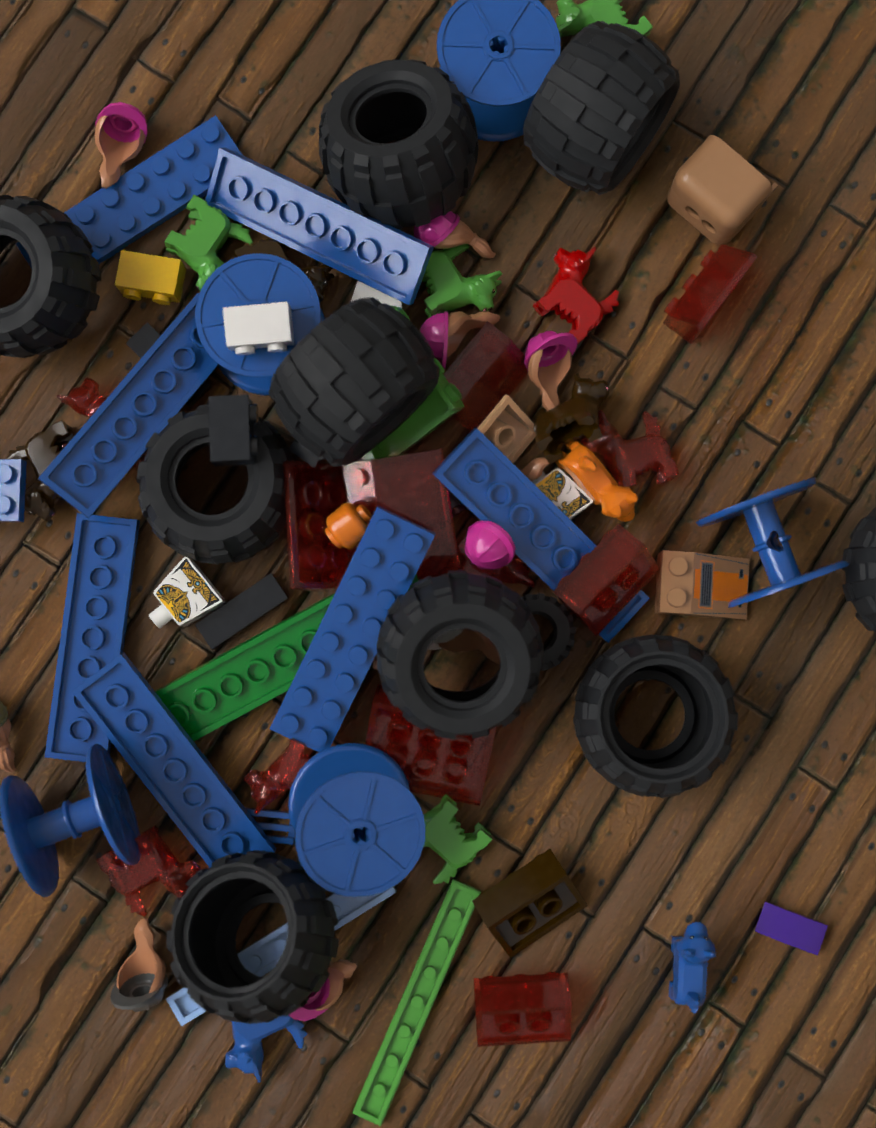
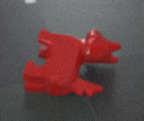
(571, 298)

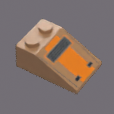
(700, 585)

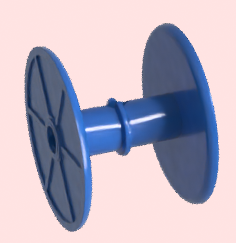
(498, 59)
(254, 281)
(764, 527)
(355, 820)
(34, 833)

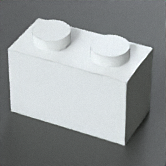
(258, 327)

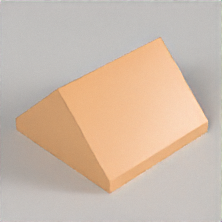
(508, 428)

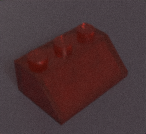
(707, 291)
(485, 373)
(607, 579)
(522, 1009)

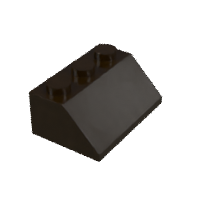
(529, 903)

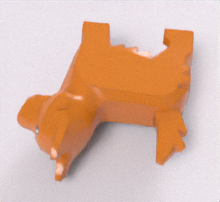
(597, 482)

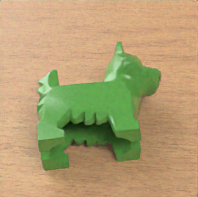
(575, 17)
(204, 239)
(451, 290)
(450, 841)

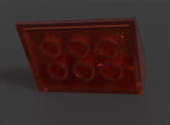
(411, 491)
(309, 500)
(430, 762)

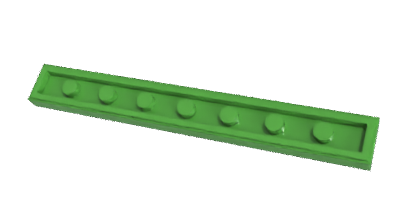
(416, 1002)

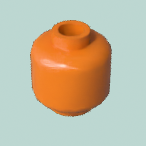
(347, 525)

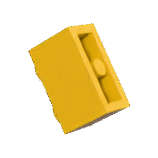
(150, 277)

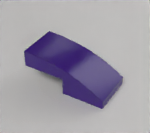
(791, 928)

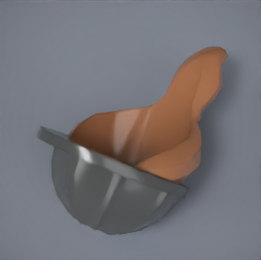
(142, 975)

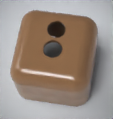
(718, 190)

